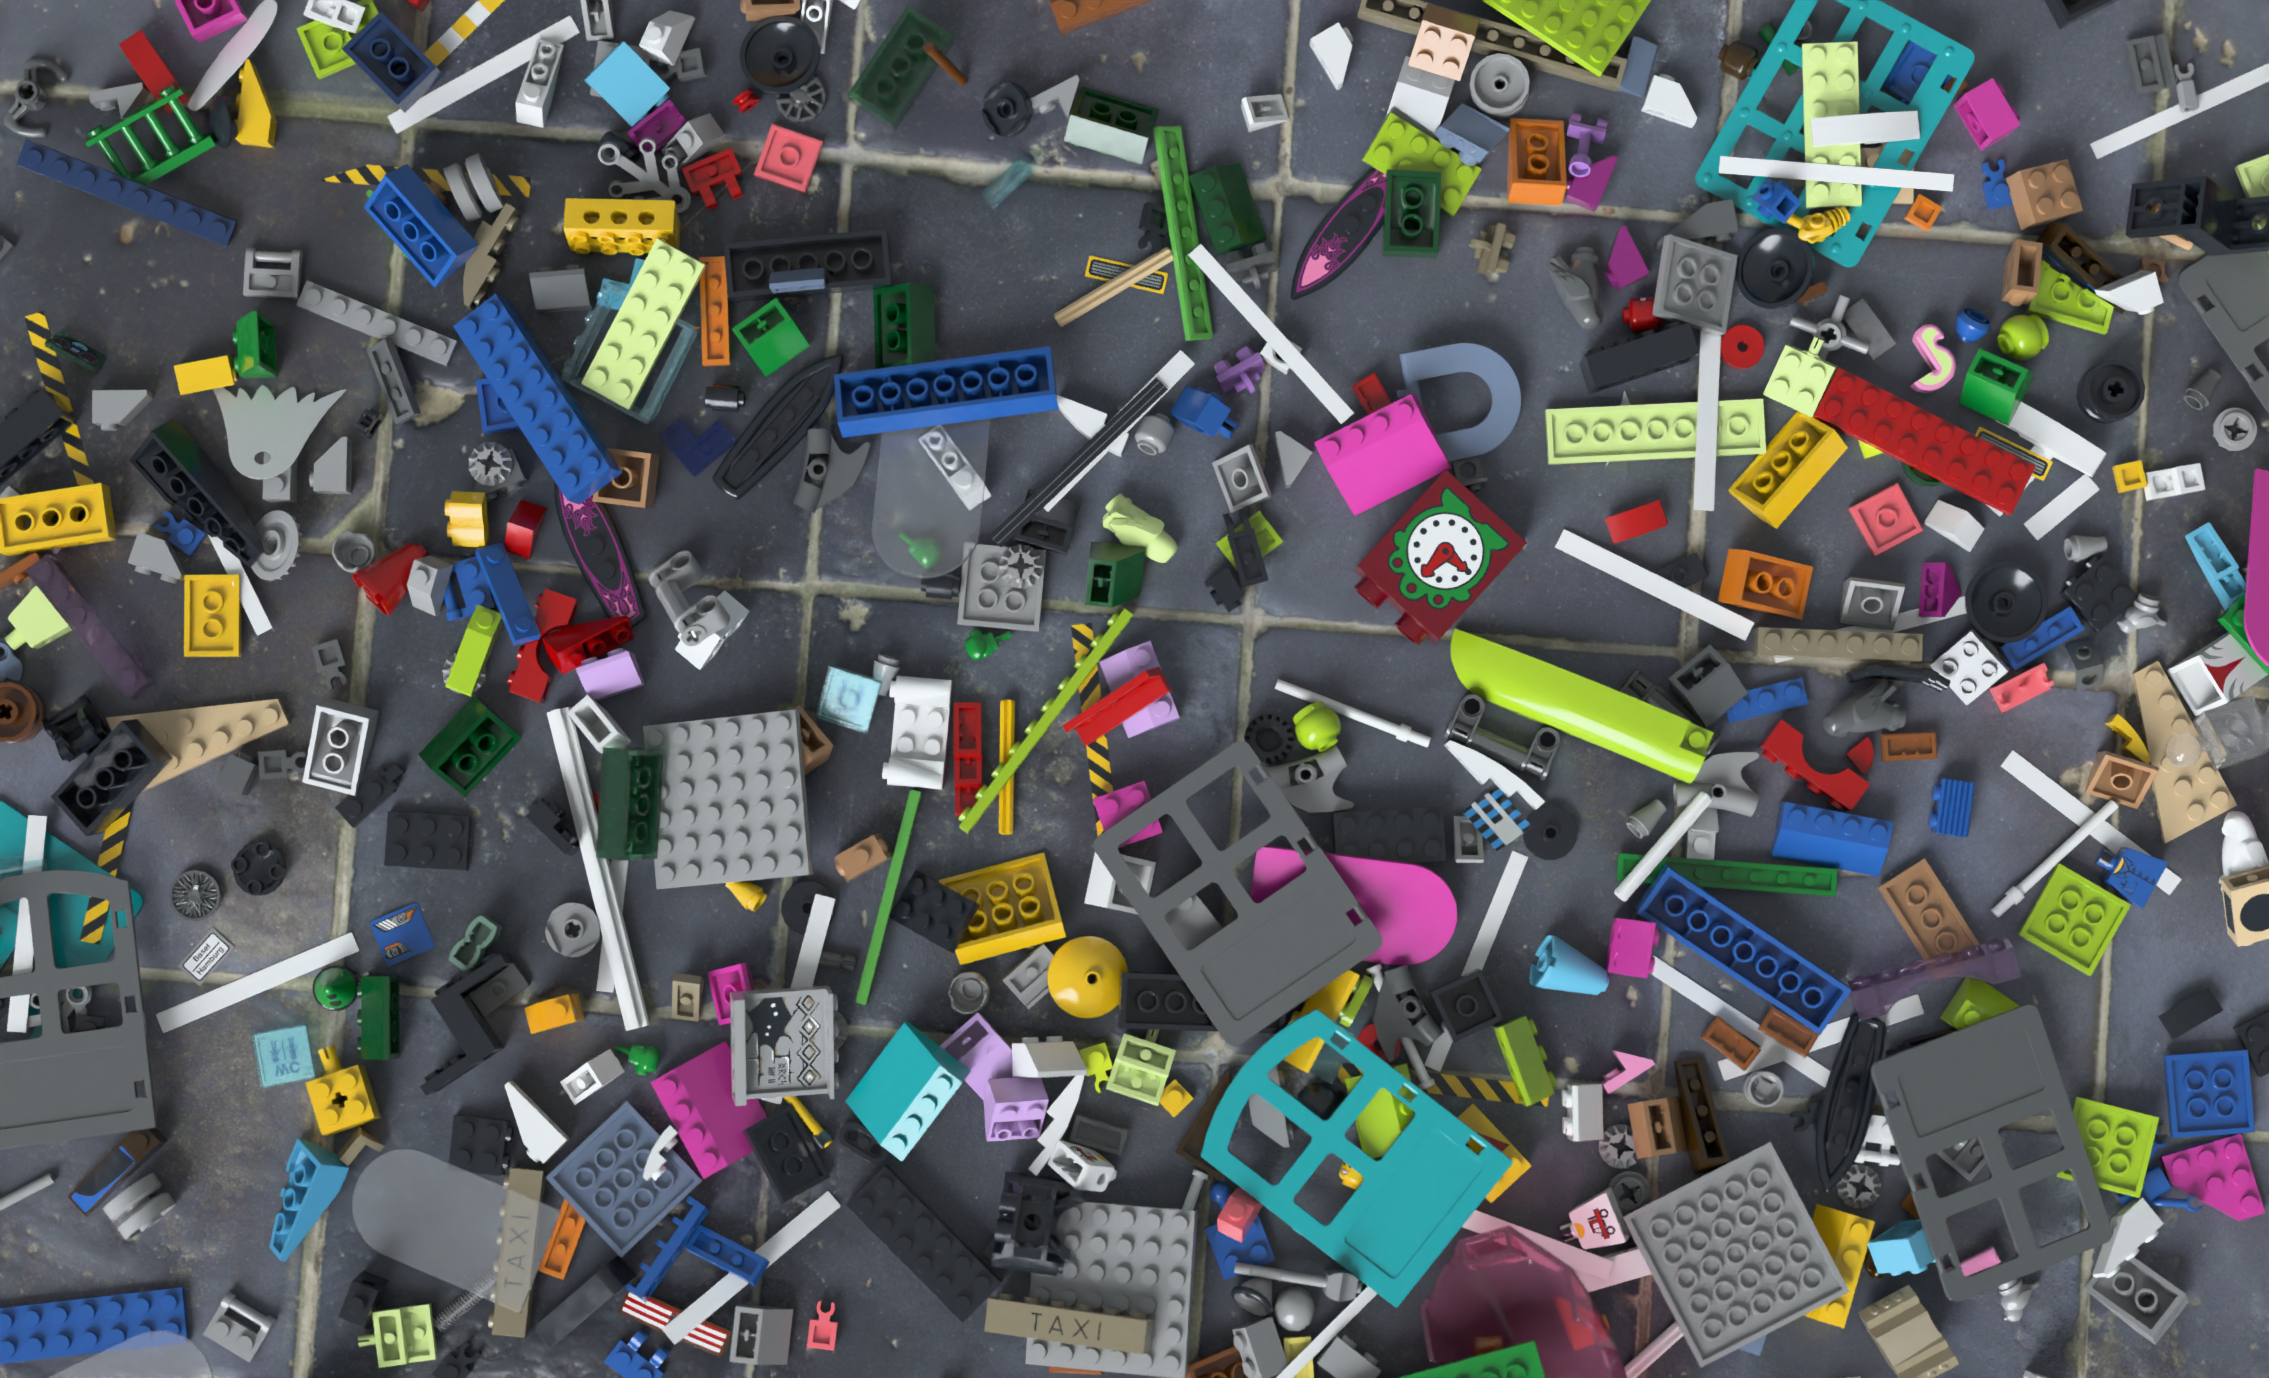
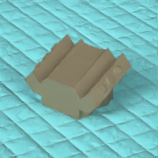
(1907, 1336)

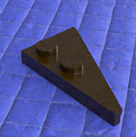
(1193, 1140)

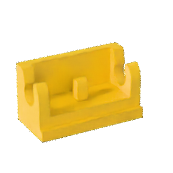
(205, 374)

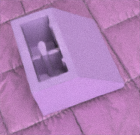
(610, 675)
(1014, 1108)

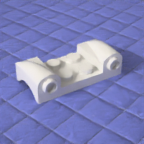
(919, 732)

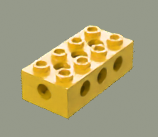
(620, 219)
(68, 532)

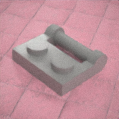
(272, 282)
(236, 1335)

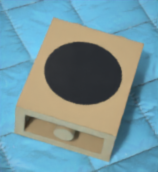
(2247, 905)

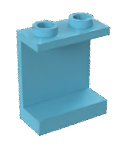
(628, 84)

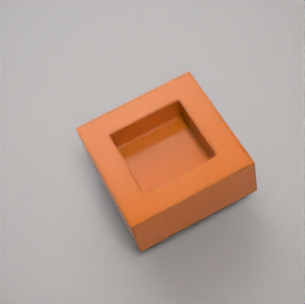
(1923, 212)

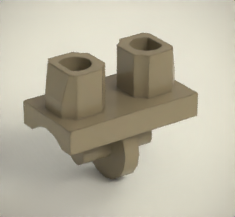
(1488, 249)

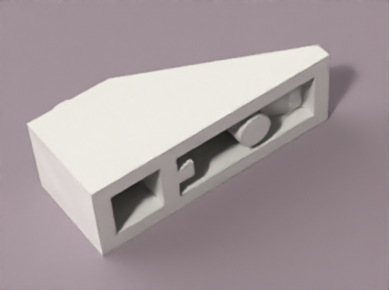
(536, 1128)

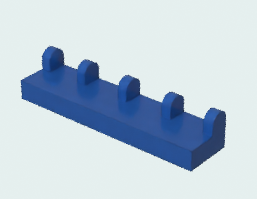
(670, 1251)

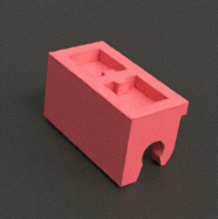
(2021, 687)

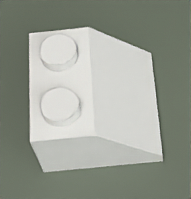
(1104, 890)
(1046, 1058)

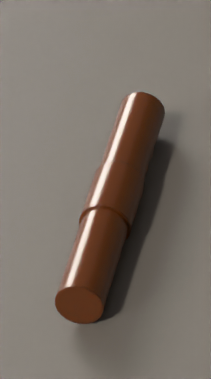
(945, 63)

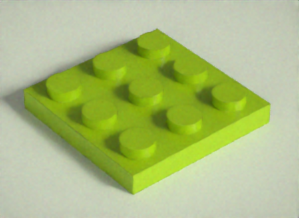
(2074, 919)
(2116, 1145)

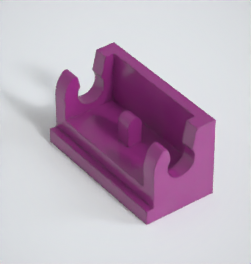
(659, 125)

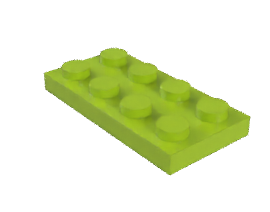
(1407, 148)

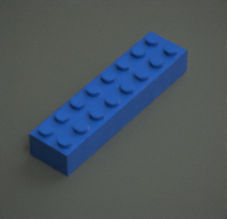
(946, 392)
(537, 399)
(1742, 949)

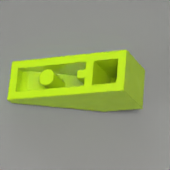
(475, 650)

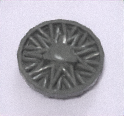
(195, 895)

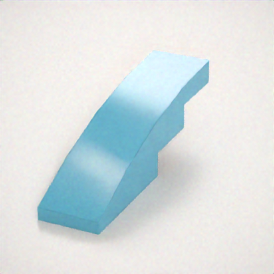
(2216, 564)

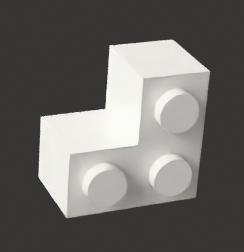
(707, 649)

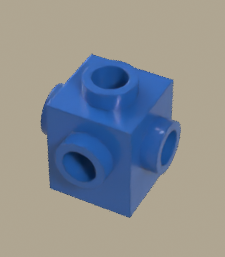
(1776, 200)

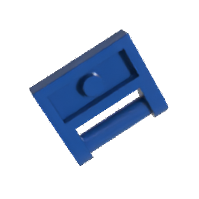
(473, 588)

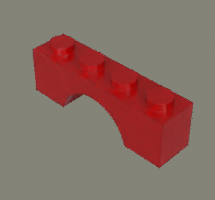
(530, 678)
(1785, 746)

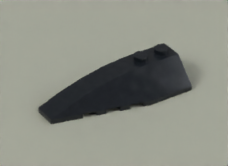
(191, 480)

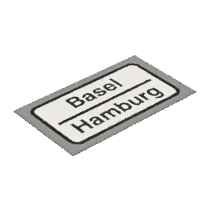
(206, 956)

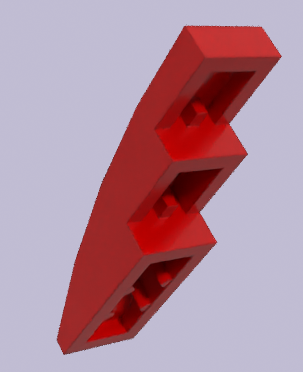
(967, 754)

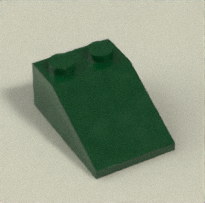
(1411, 214)

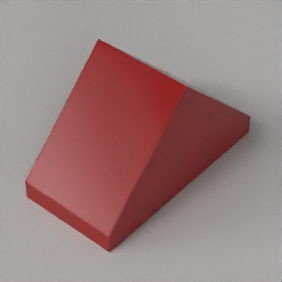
(524, 528)

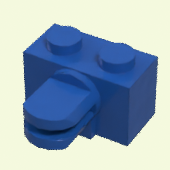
(1203, 412)

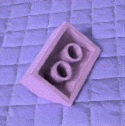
(1126, 666)

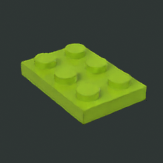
(326, 42)

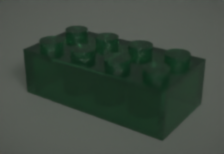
(899, 68)
(629, 803)

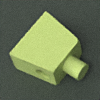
(35, 622)

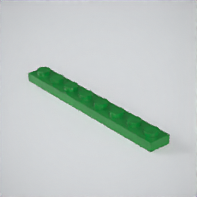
(1741, 875)

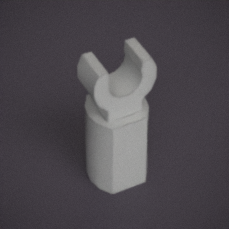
(2186, 89)

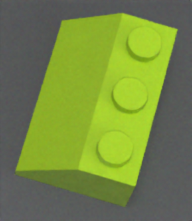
(1975, 1003)
(1525, 1060)
(1383, 1116)

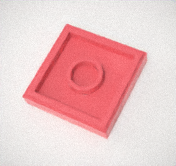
(788, 158)
(1885, 519)

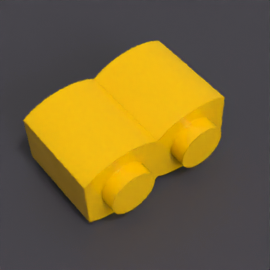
(468, 519)

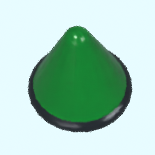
(335, 988)

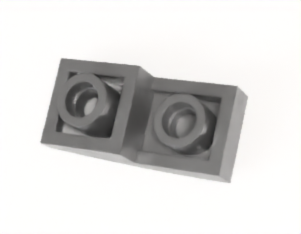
(1869, 329)

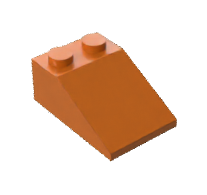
(1536, 162)
(1765, 583)

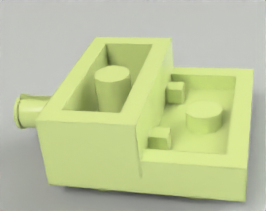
(1801, 378)
(1141, 1068)
(402, 1335)

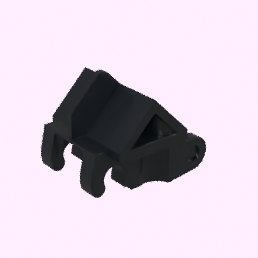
(82, 738)

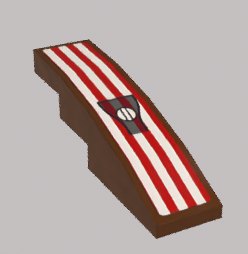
(659, 1313)

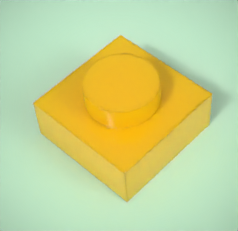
(2129, 476)
(1175, 1098)

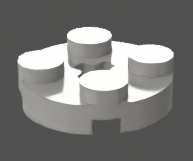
(559, 922)

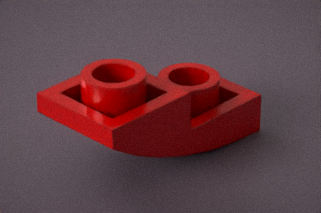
(1636, 521)

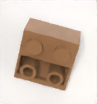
(815, 744)
(1657, 1127)

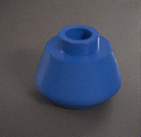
(1971, 325)

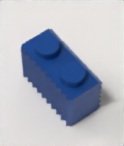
(1951, 808)

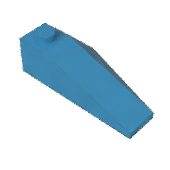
(311, 1187)

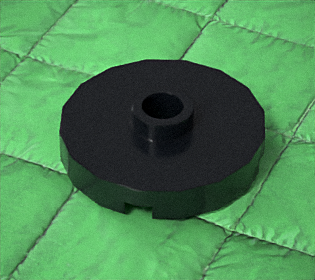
(996, 109)
(1564, 837)
(794, 901)

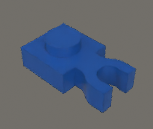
(1996, 189)
(183, 534)

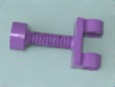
(1581, 164)

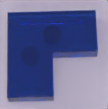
(698, 452)

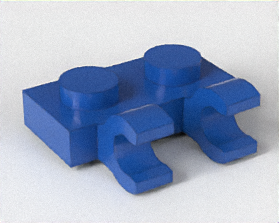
(631, 1363)

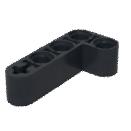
(584, 1301)

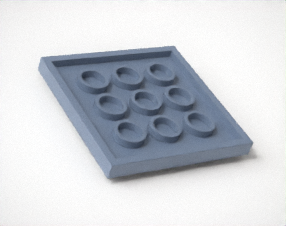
(608, 1184)

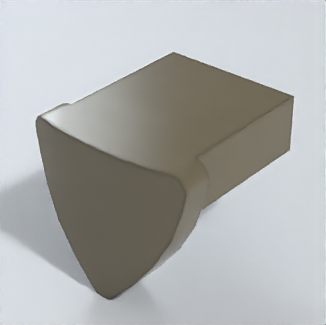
(356, 1143)

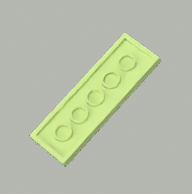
(1830, 91)
(643, 324)

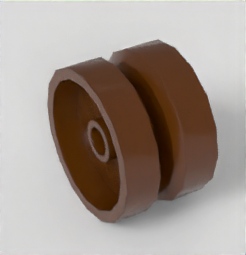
(27, 713)

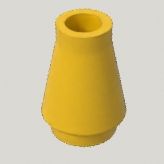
(748, 894)

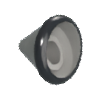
(1254, 1296)

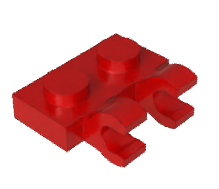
(712, 172)

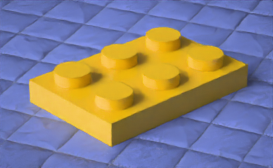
(212, 616)

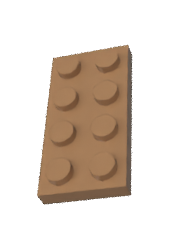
(1926, 911)

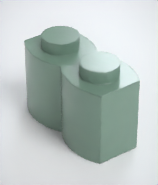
(479, 936)

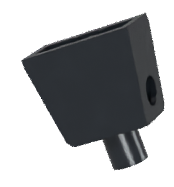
(363, 1299)

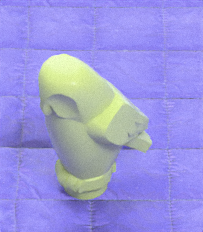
(1139, 529)

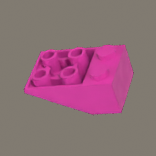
(1631, 948)

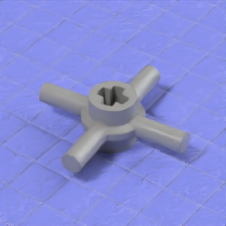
(1835, 323)

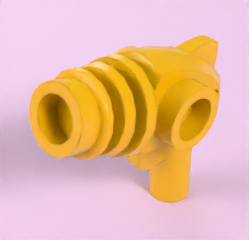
(1819, 226)

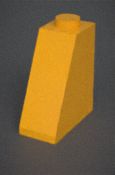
(554, 1013)

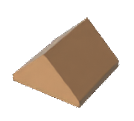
(2120, 779)

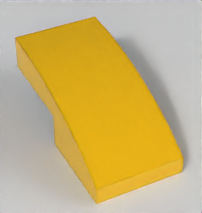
(2133, 745)

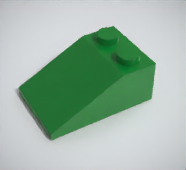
(255, 346)

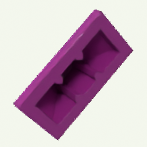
(1938, 590)

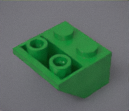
(771, 337)
(1994, 386)

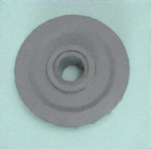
(281, 543)

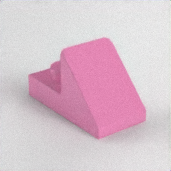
(1632, 1067)

